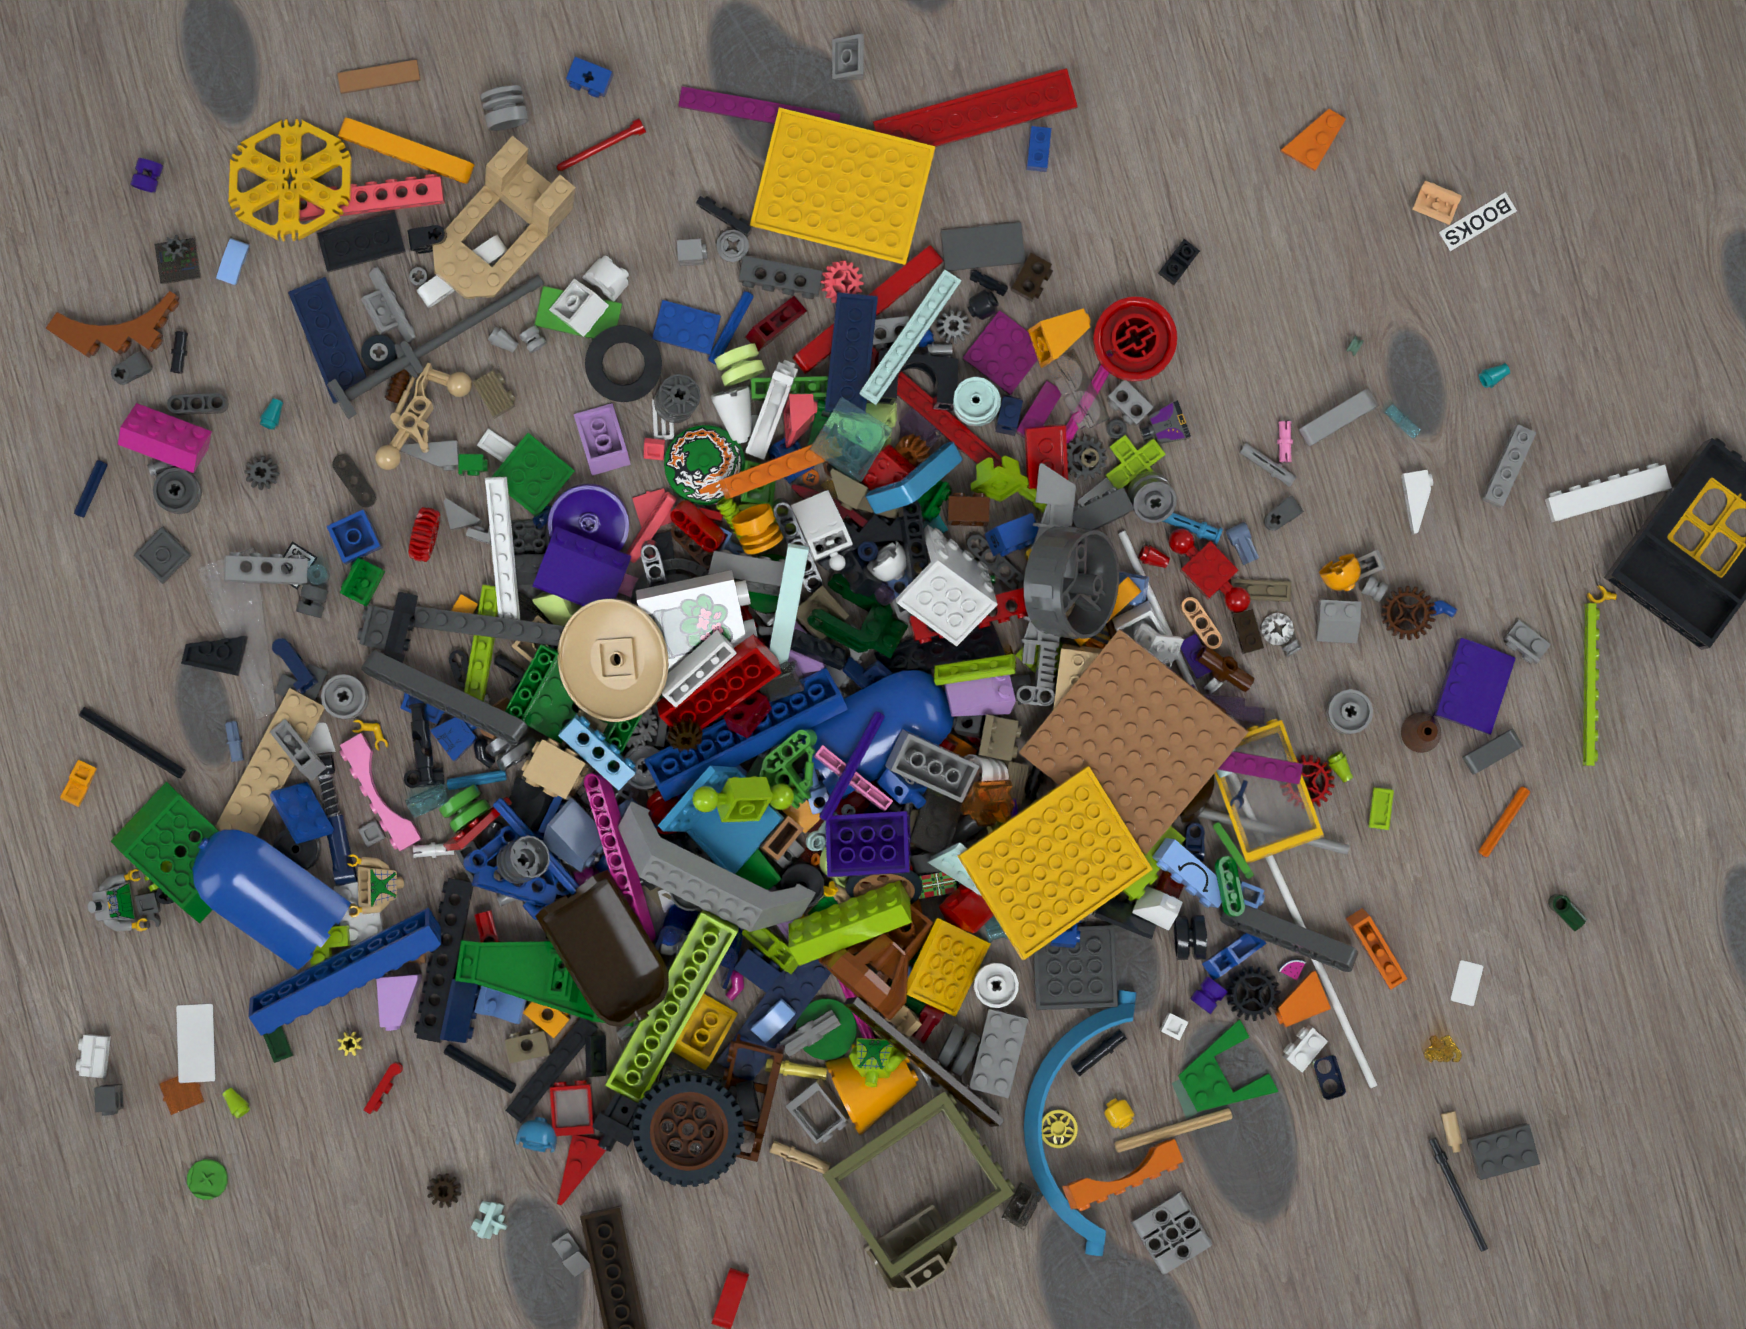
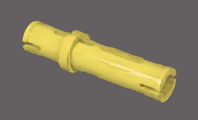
(801, 1070)

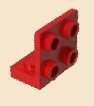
(887, 469)

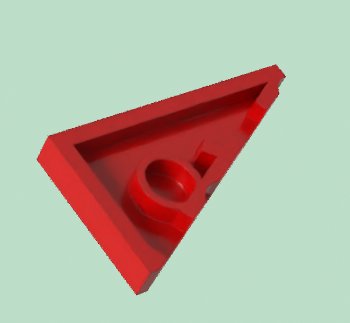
(474, 827)
(581, 1158)

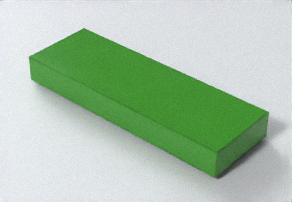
(1233, 850)

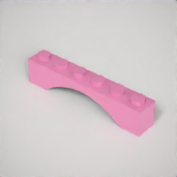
(359, 755)

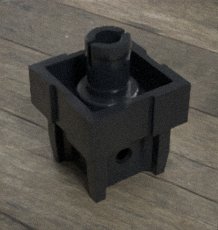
(616, 1123)

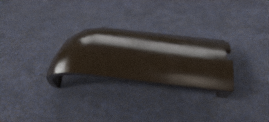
(606, 951)

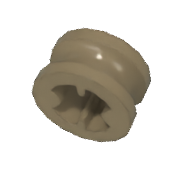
(1086, 452)

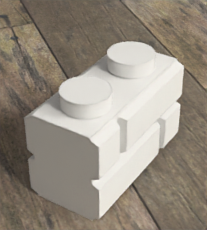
(93, 1055)

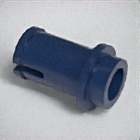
(542, 518)

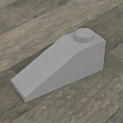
(440, 454)
(298, 750)

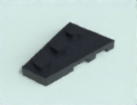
(217, 655)

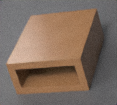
(781, 838)

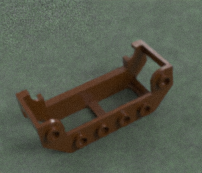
(768, 1090)

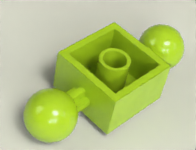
(743, 799)

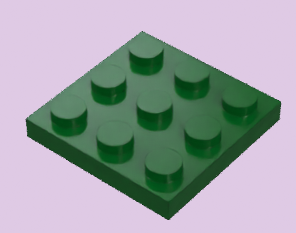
(533, 474)

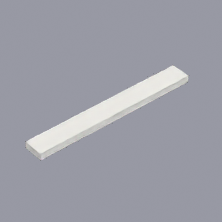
(502, 547)

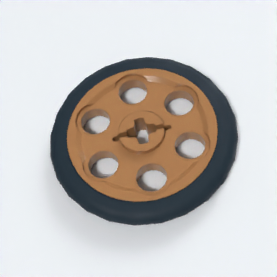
(912, 884)

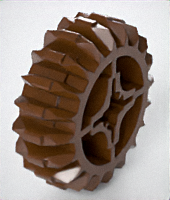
(1414, 620)

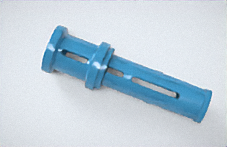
(1201, 529)

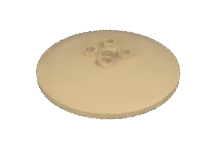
(588, 663)

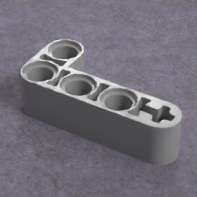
(1339, 417)

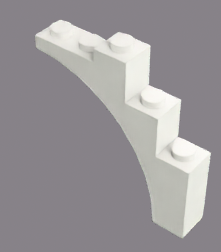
(772, 409)

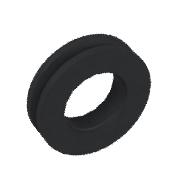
(640, 340)

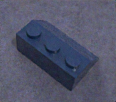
(460, 1012)

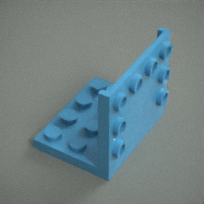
(724, 842)

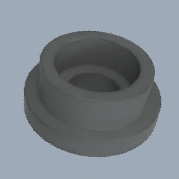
(1123, 428)

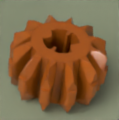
(913, 449)

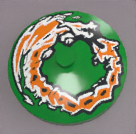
(698, 462)

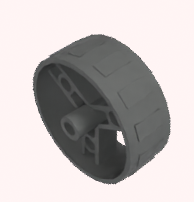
(1067, 569)

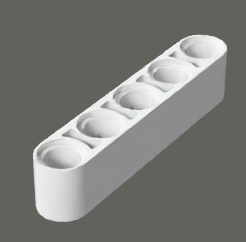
(437, 289)

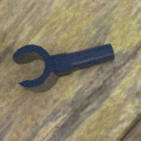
(1240, 794)

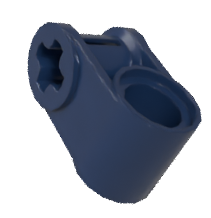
(1195, 843)

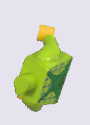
(875, 1059)

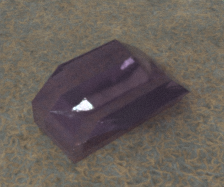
(918, 425)

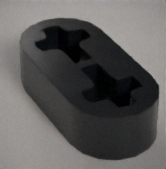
(455, 667)

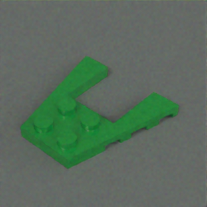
(1207, 1083)

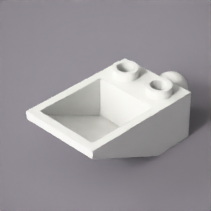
(820, 526)

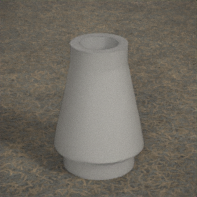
(502, 339)

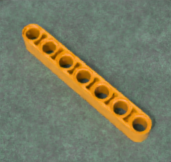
(406, 150)

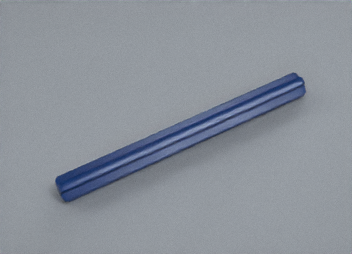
(523, 830)

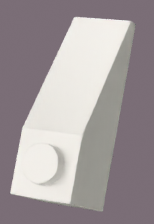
(1416, 492)

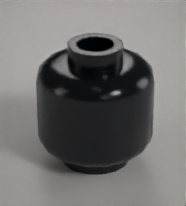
(983, 305)

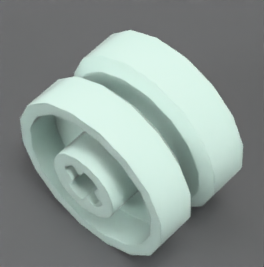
(982, 391)

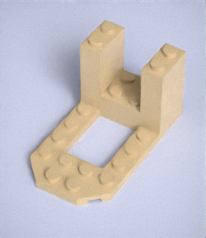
(524, 192)

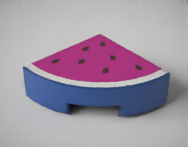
(1292, 968)

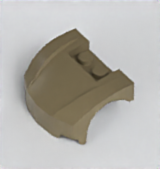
(904, 1237)

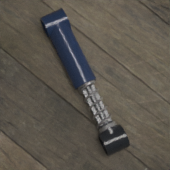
(338, 839)

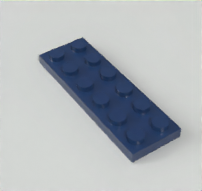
(327, 334)
(851, 349)

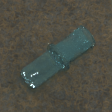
(1402, 421)

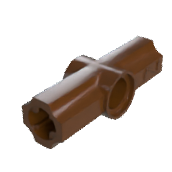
(1224, 668)

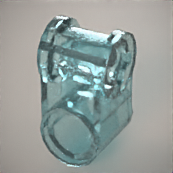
(991, 926)

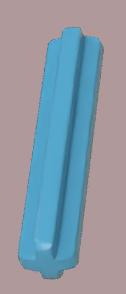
(477, 779)

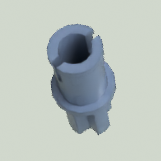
(234, 741)

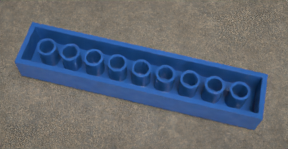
(679, 771)
(345, 972)

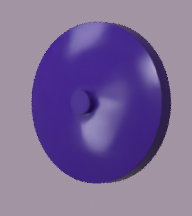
(591, 513)

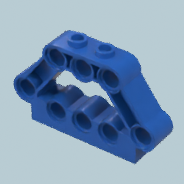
(485, 878)

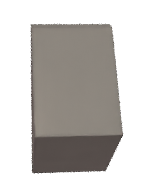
(459, 517)
(1370, 564)

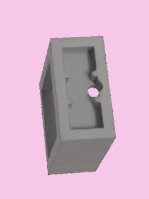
(805, 1121)

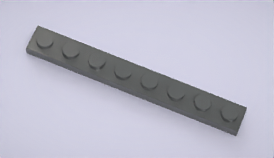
(488, 626)

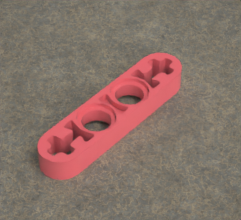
(651, 525)

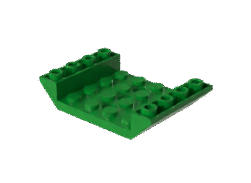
(545, 704)
(153, 838)

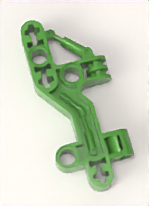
(784, 767)

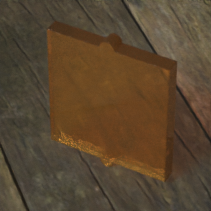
(180, 1095)

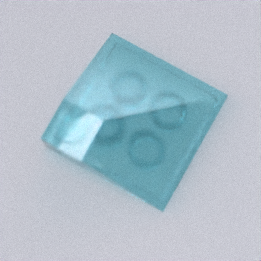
(851, 440)

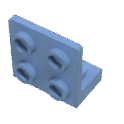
(500, 1005)

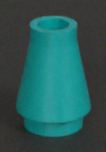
(1493, 375)
(271, 415)

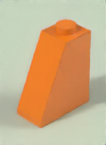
(1303, 1001)

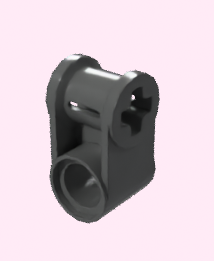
(134, 366)
(1285, 512)

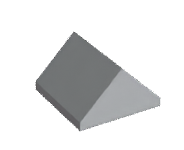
(848, 58)

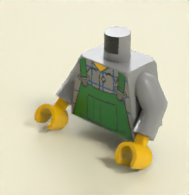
(114, 903)

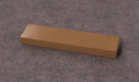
(379, 76)

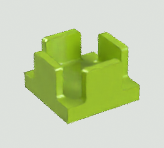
(1000, 481)

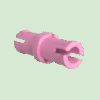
(1285, 441)

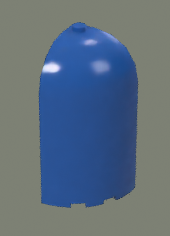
(908, 703)
(266, 894)

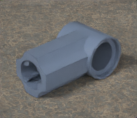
(1241, 539)

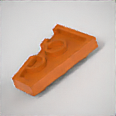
(1315, 140)

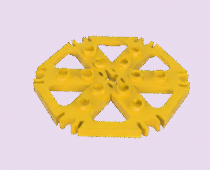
(301, 187)

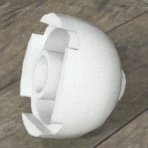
(889, 563)

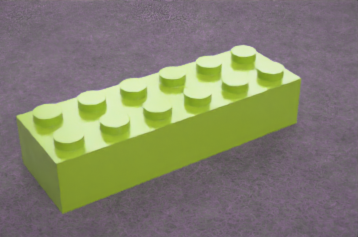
(849, 923)

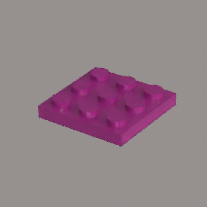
(1003, 353)

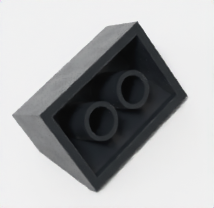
(1121, 915)

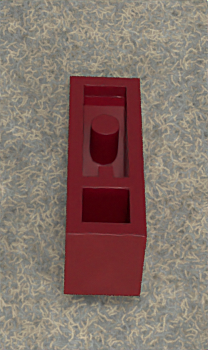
(775, 323)

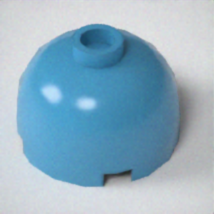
(537, 1135)

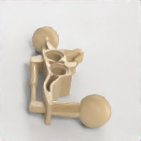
(457, 384)

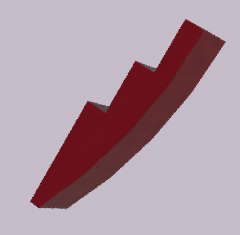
(806, 493)

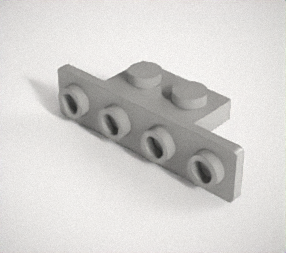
(385, 309)

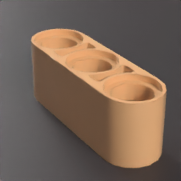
(1199, 612)

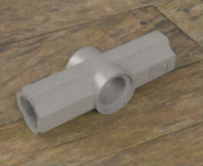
(810, 1033)

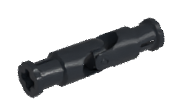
(421, 740)

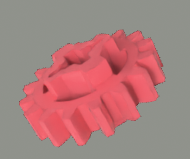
(843, 272)

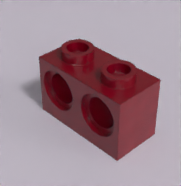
(747, 714)

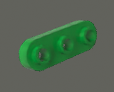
(1231, 877)

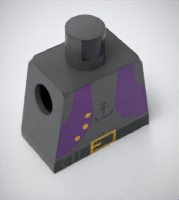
(1167, 425)

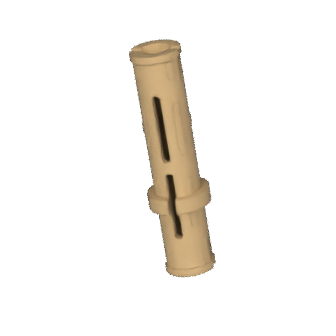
(799, 1157)

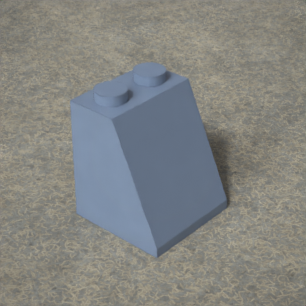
(573, 836)

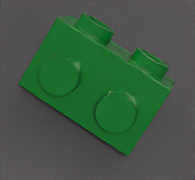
(933, 499)
(362, 581)

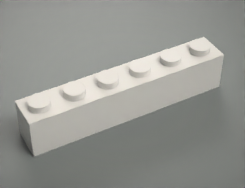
(1608, 493)

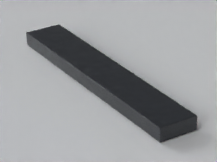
(551, 1069)

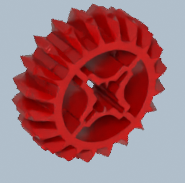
(424, 534)
(1319, 769)

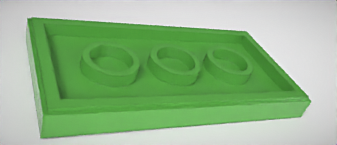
(548, 320)

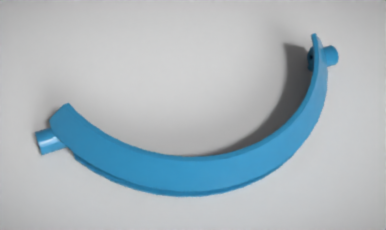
(1034, 1112)

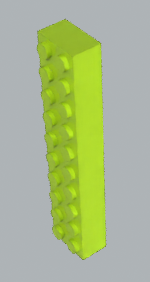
(688, 980)

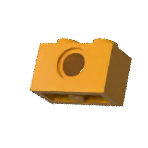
(552, 1027)

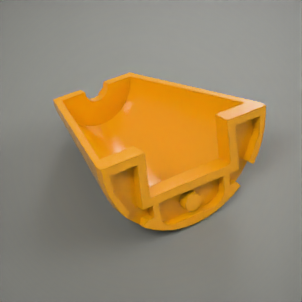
(867, 1103)

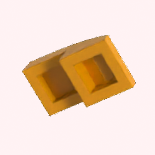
(78, 783)

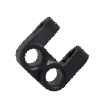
(423, 238)

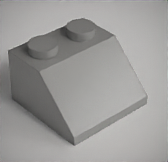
(1338, 621)

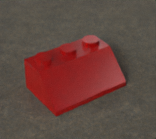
(966, 910)

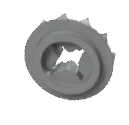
(733, 236)

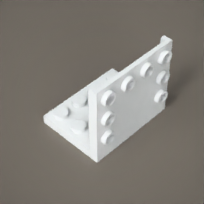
(951, 591)

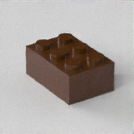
(968, 510)

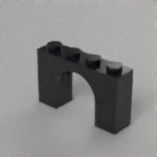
(941, 370)

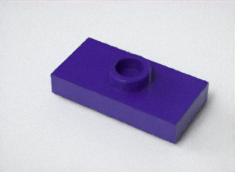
(1190, 648)

